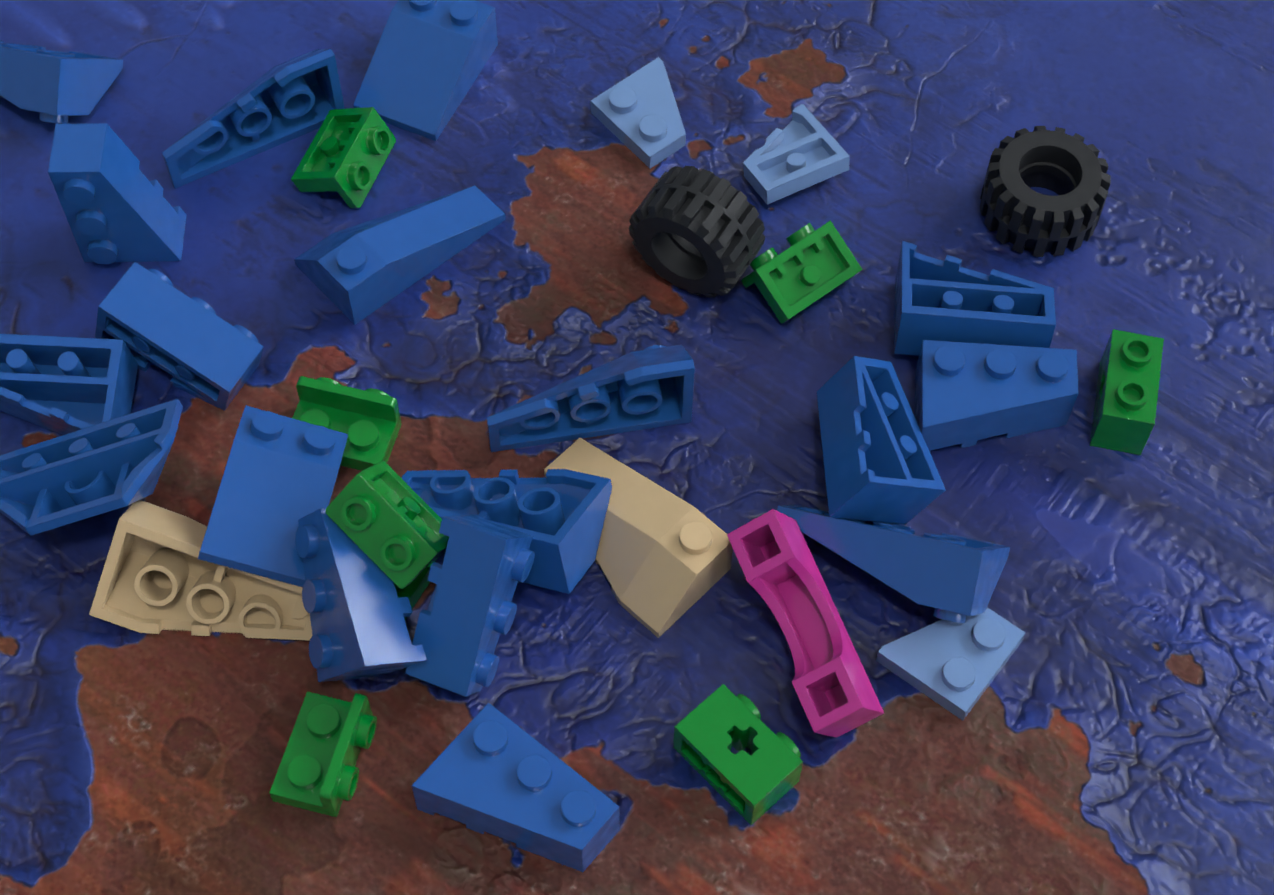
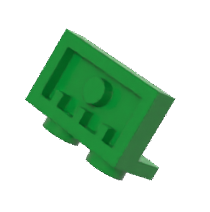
(346, 154)
(803, 272)
(365, 415)
(389, 523)
(323, 753)

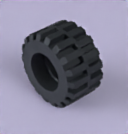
(1048, 162)
(697, 231)

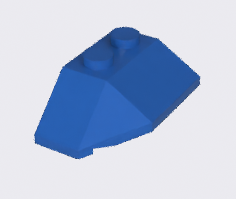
(87, 469)

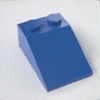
(428, 62)
(270, 481)

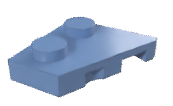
(643, 114)
(795, 158)
(953, 659)

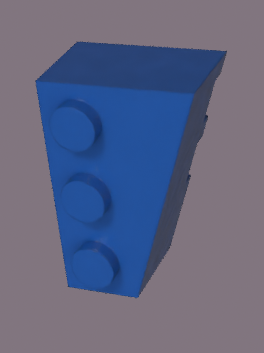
(178, 336)

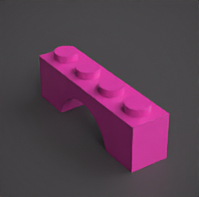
(826, 665)

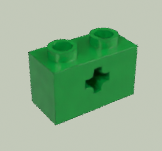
(1127, 392)
(743, 780)

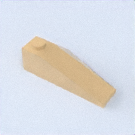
(652, 543)
(160, 584)

